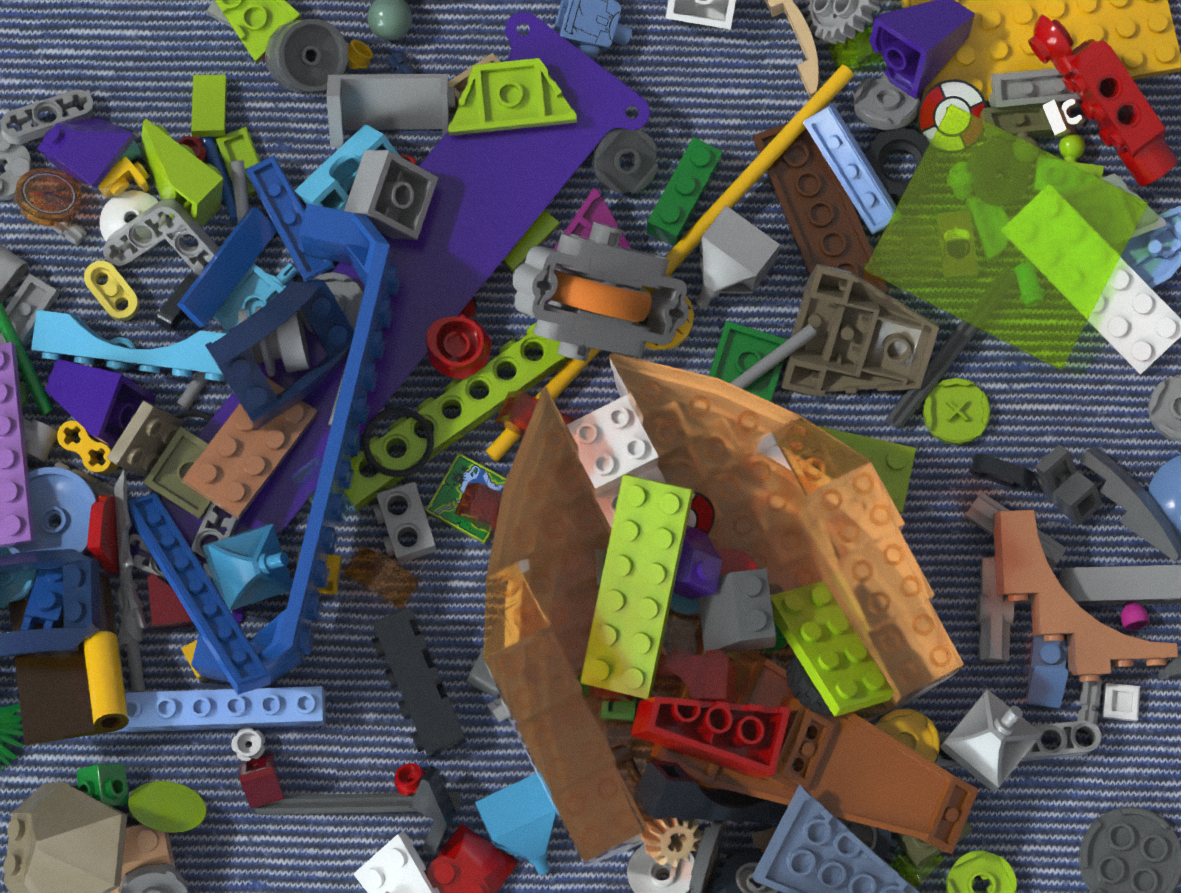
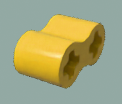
(87, 448)

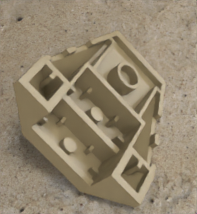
(860, 338)
(64, 843)

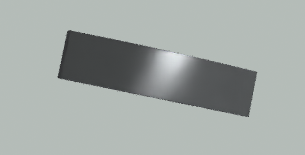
(1142, 512)

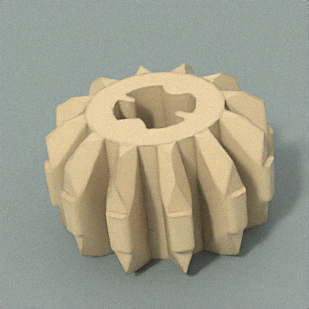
(672, 849)

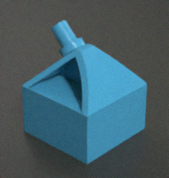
(248, 566)
(520, 820)

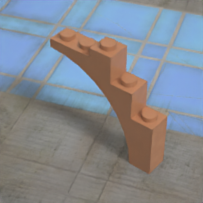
(1090, 644)

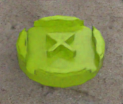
(956, 411)

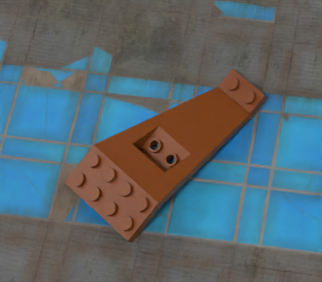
(842, 763)

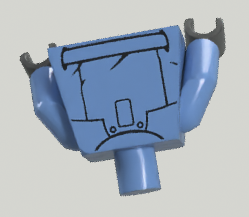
(591, 25)

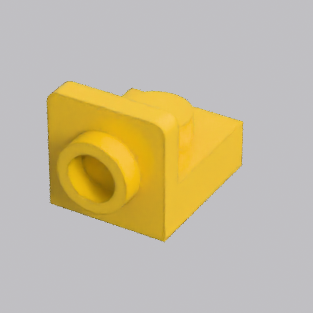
(120, 175)

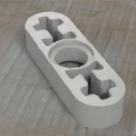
(53, 104)

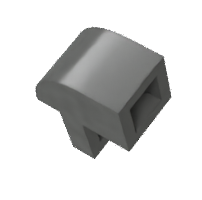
(1067, 487)

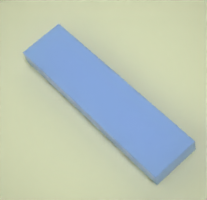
(851, 168)

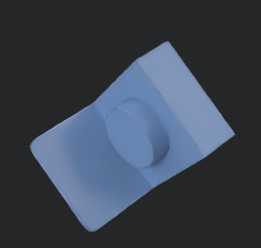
(1047, 673)

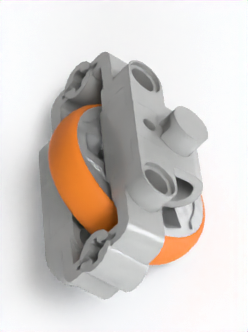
(599, 294)

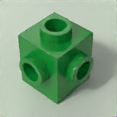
(105, 783)

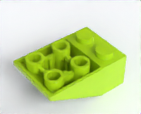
(181, 174)

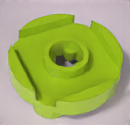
(982, 864)

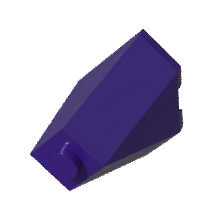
(920, 41)
(97, 398)

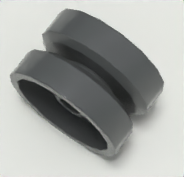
(287, 52)

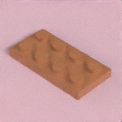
(245, 458)

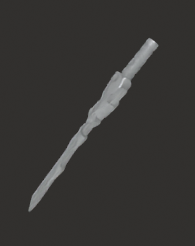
(128, 600)

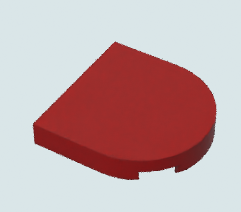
(103, 533)

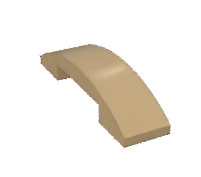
(809, 69)

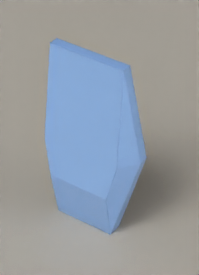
(1156, 253)

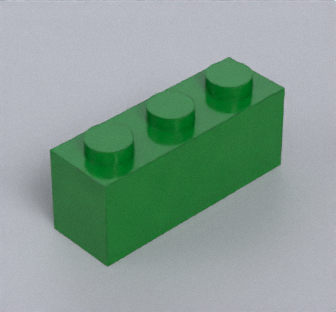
(684, 192)

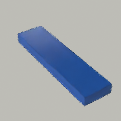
(285, 215)
(227, 267)

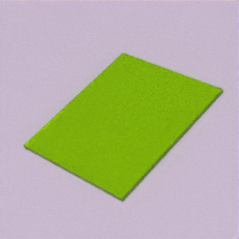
(1006, 236)

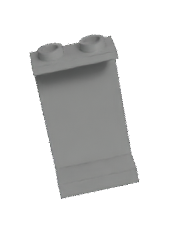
(388, 103)

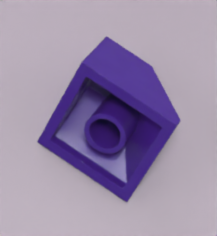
(86, 148)
(698, 566)

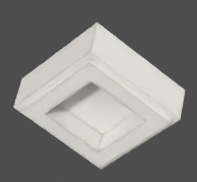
(1121, 702)

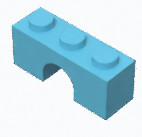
(337, 174)

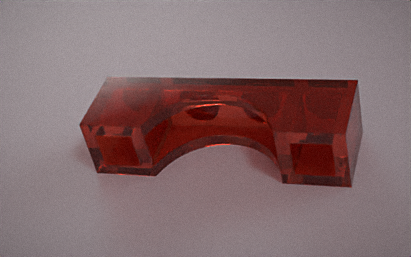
(707, 676)

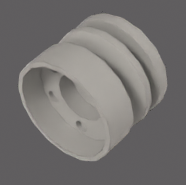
(284, 343)

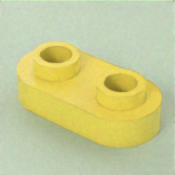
(112, 292)

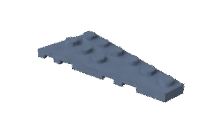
(822, 855)

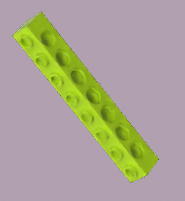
(472, 414)

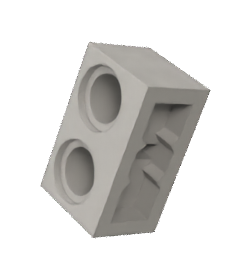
(412, 520)

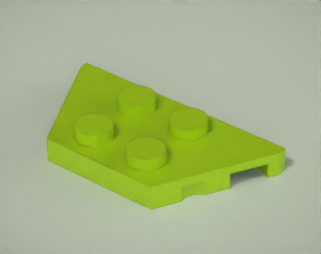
(510, 98)

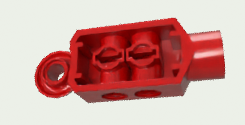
(1133, 132)

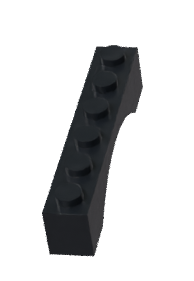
(672, 793)

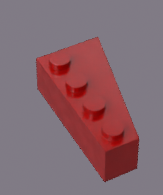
(717, 732)

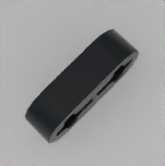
(170, 314)
(1002, 472)

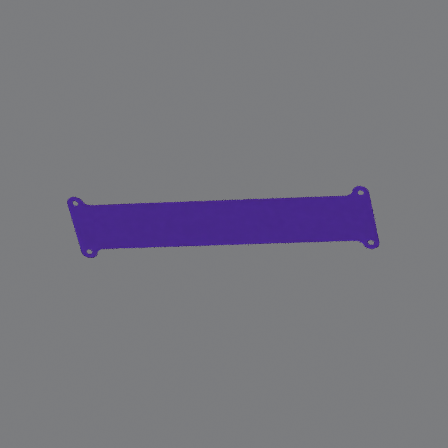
(480, 209)

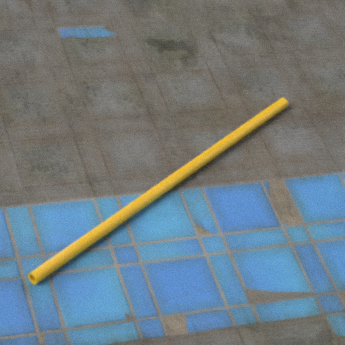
(694, 235)

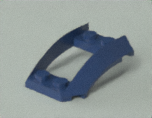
(243, 372)
(80, 602)

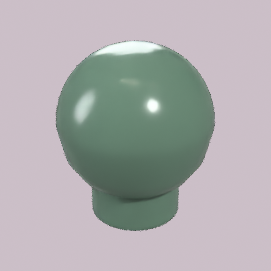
(389, 19)

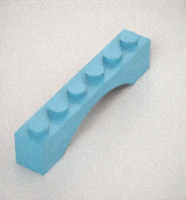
(70, 335)

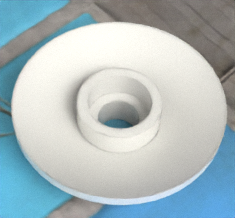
(119, 207)
(644, 871)

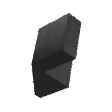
(435, 803)

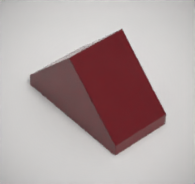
(165, 606)
(260, 781)

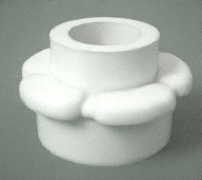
(239, 744)

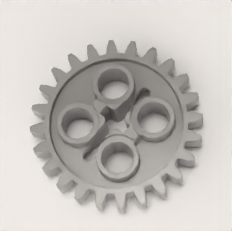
(839, 18)

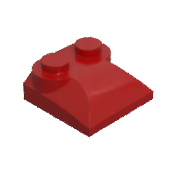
(469, 865)

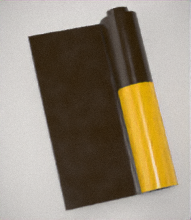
(76, 690)

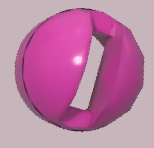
(1134, 617)

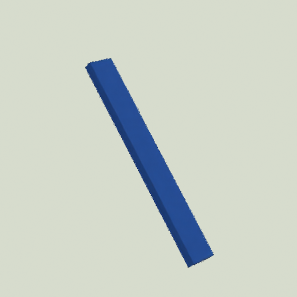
(198, 594)

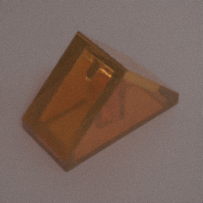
(381, 576)

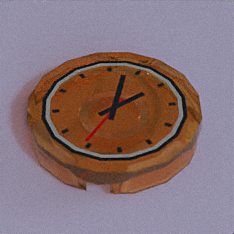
(48, 196)

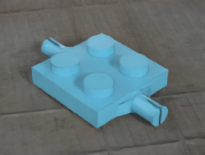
(253, 290)

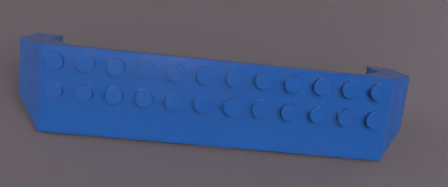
(353, 241)

